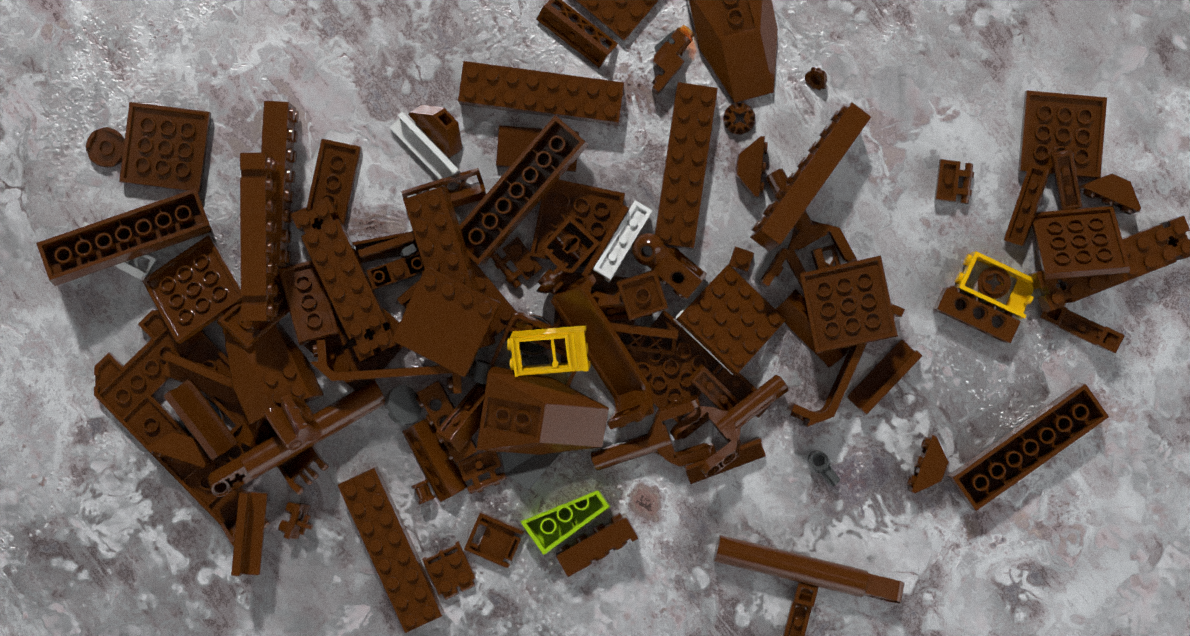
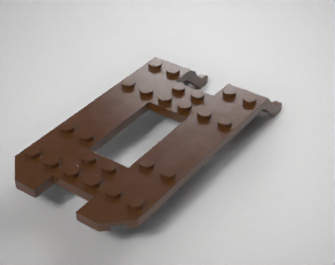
(129, 396)

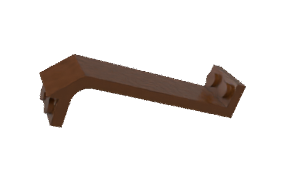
(319, 351)
(606, 353)
(839, 387)

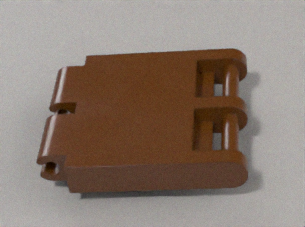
(450, 571)

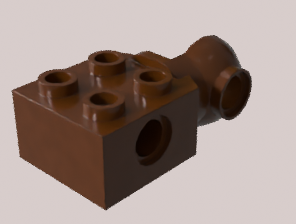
(568, 251)
(667, 264)

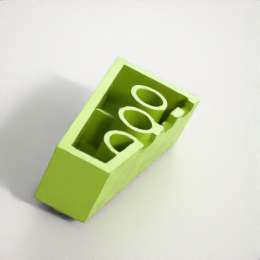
(563, 521)

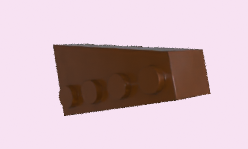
(596, 544)

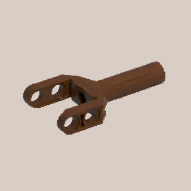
(808, 231)
(729, 422)
(655, 441)

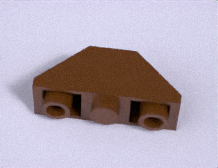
(439, 127)
(751, 166)
(1113, 191)
(396, 271)
(180, 448)
(929, 465)

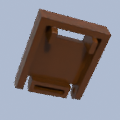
(497, 540)

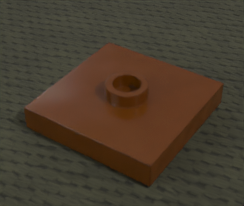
(774, 268)
(642, 294)

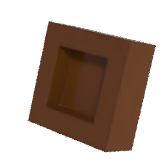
(741, 259)

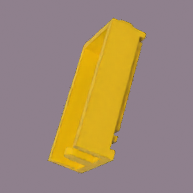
(1019, 296)
(575, 347)

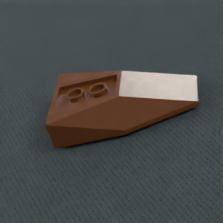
(738, 44)
(538, 415)

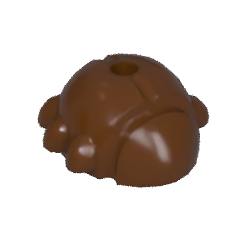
(816, 78)

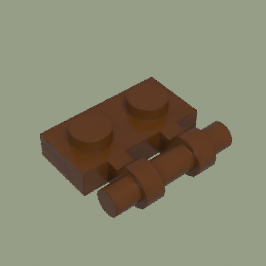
(948, 178)
(521, 258)
(478, 465)

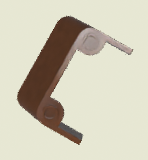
(521, 322)

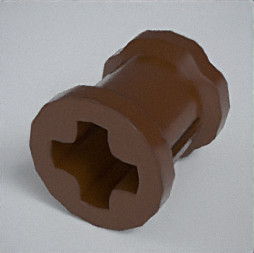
(423, 491)

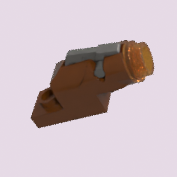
(667, 56)

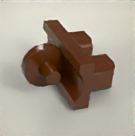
(298, 522)

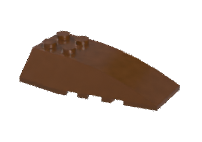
(269, 372)

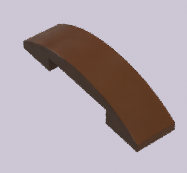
(1084, 328)
(800, 610)

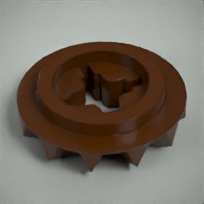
(739, 128)
(1002, 277)

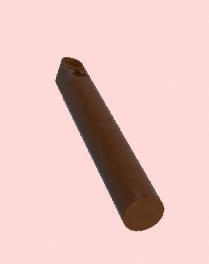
(273, 452)
(806, 569)

